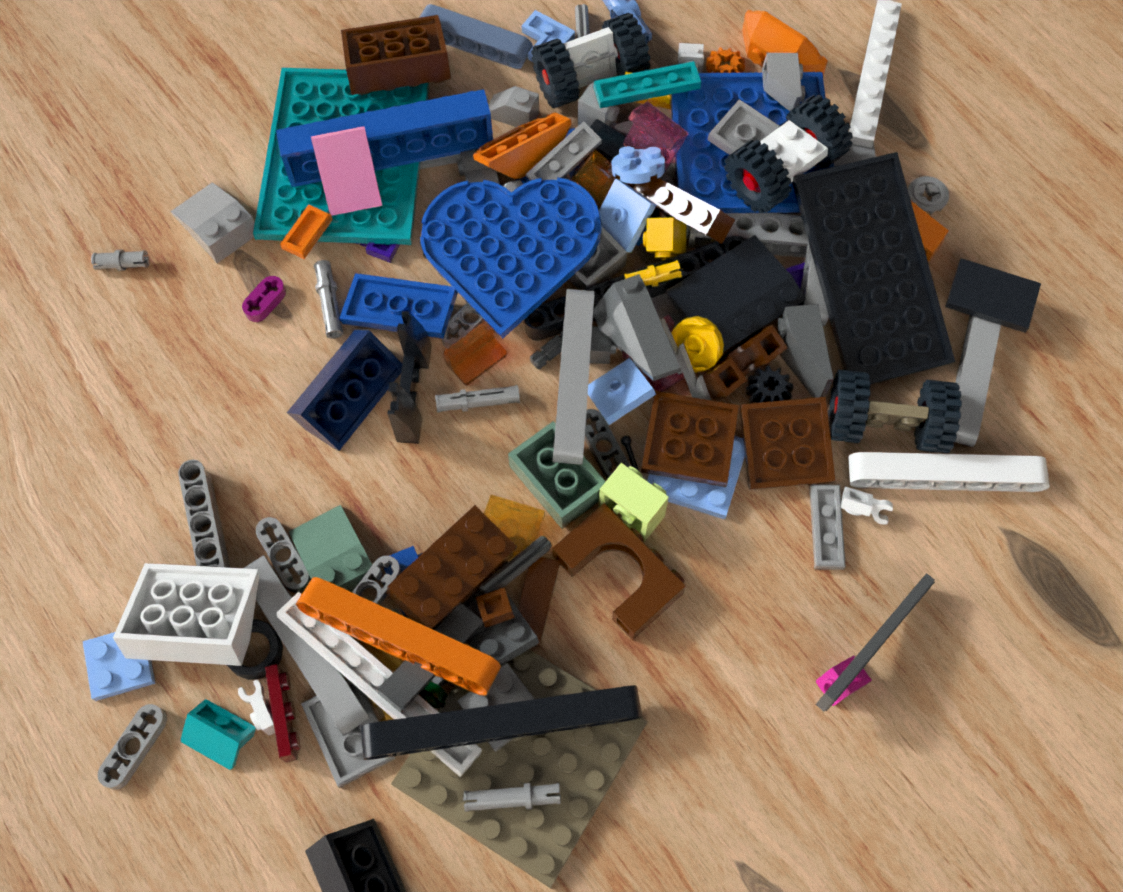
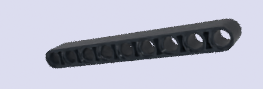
(692, 259)
(499, 722)

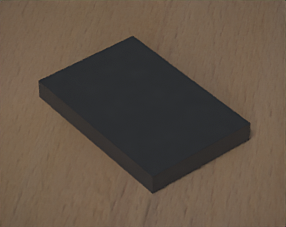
(993, 295)

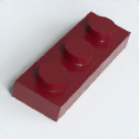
(282, 713)

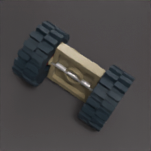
(934, 417)

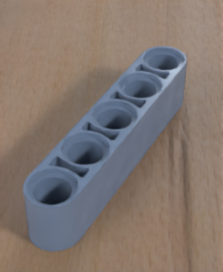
(481, 38)

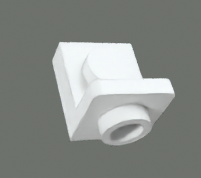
(691, 52)

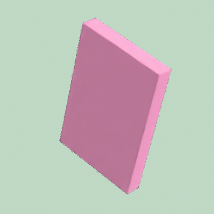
(346, 170)

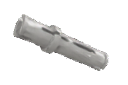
(327, 291)
(478, 398)
(512, 797)

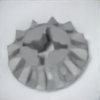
(933, 188)

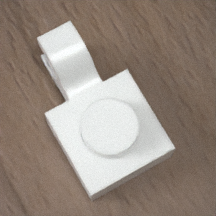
(863, 503)
(262, 713)

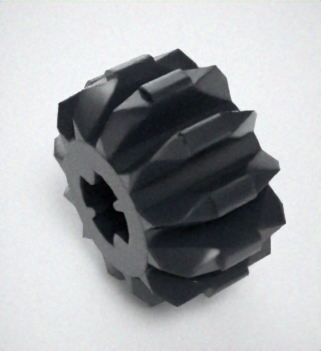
(762, 380)

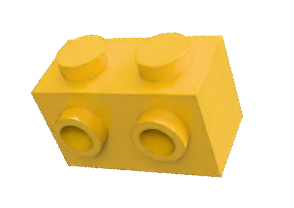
(665, 237)

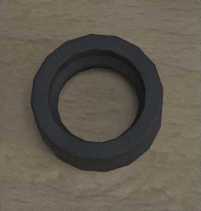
(274, 656)

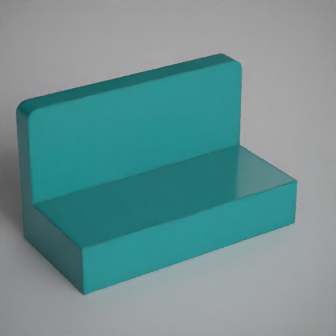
(216, 733)

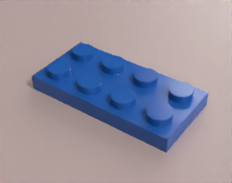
(380, 301)

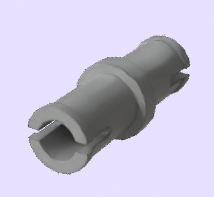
(120, 260)

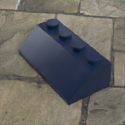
(346, 389)

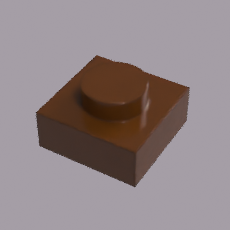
(495, 607)

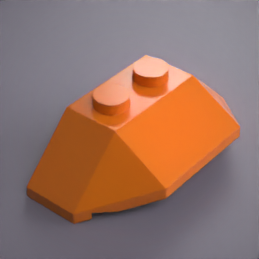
(770, 35)
(524, 146)

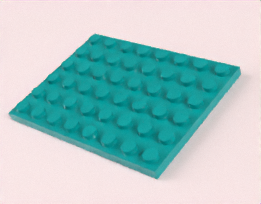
(323, 95)

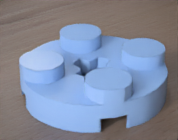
(638, 165)

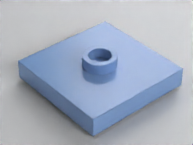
(625, 214)
(620, 391)

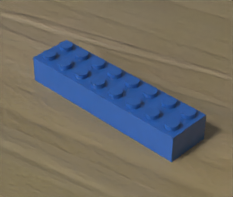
(396, 134)

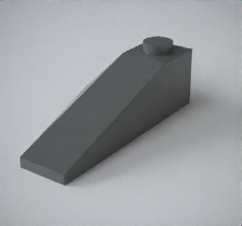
(634, 326)

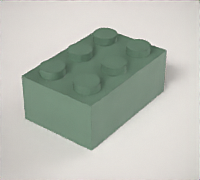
(559, 487)

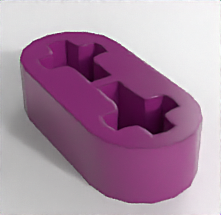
(262, 297)

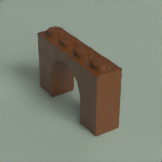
(606, 532)

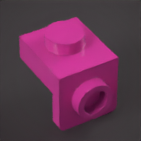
(828, 678)

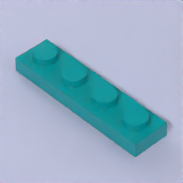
(647, 84)

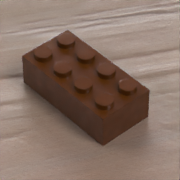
(451, 569)

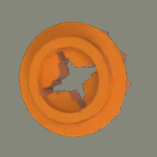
(714, 61)

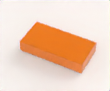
(306, 231)

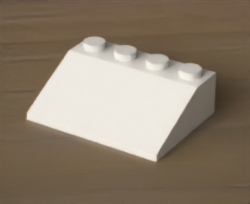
(189, 614)

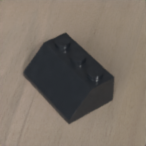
(354, 861)

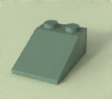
(332, 549)

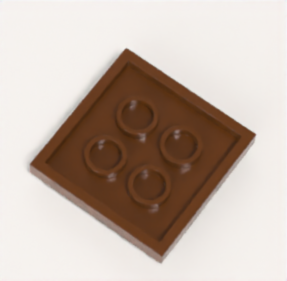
(690, 439)
(787, 443)

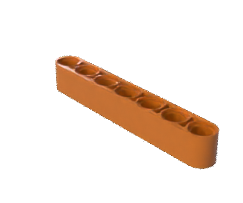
(399, 636)

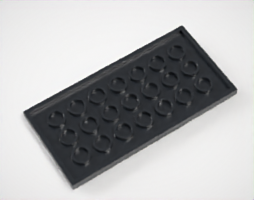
(873, 268)

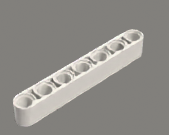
(948, 472)

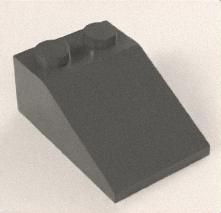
(807, 348)

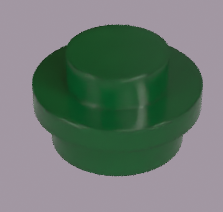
(434, 695)

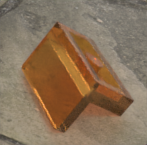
(474, 354)

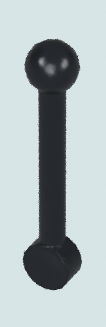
(626, 441)

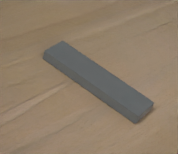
(410, 678)

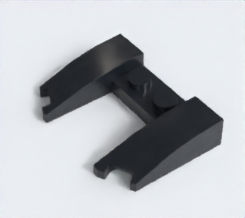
(403, 411)

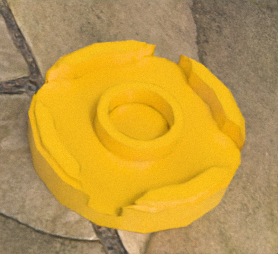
(701, 341)

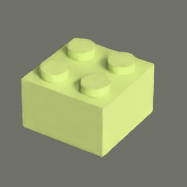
(637, 500)

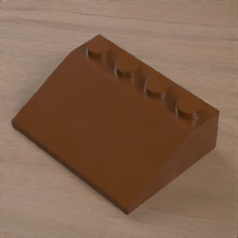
(395, 55)

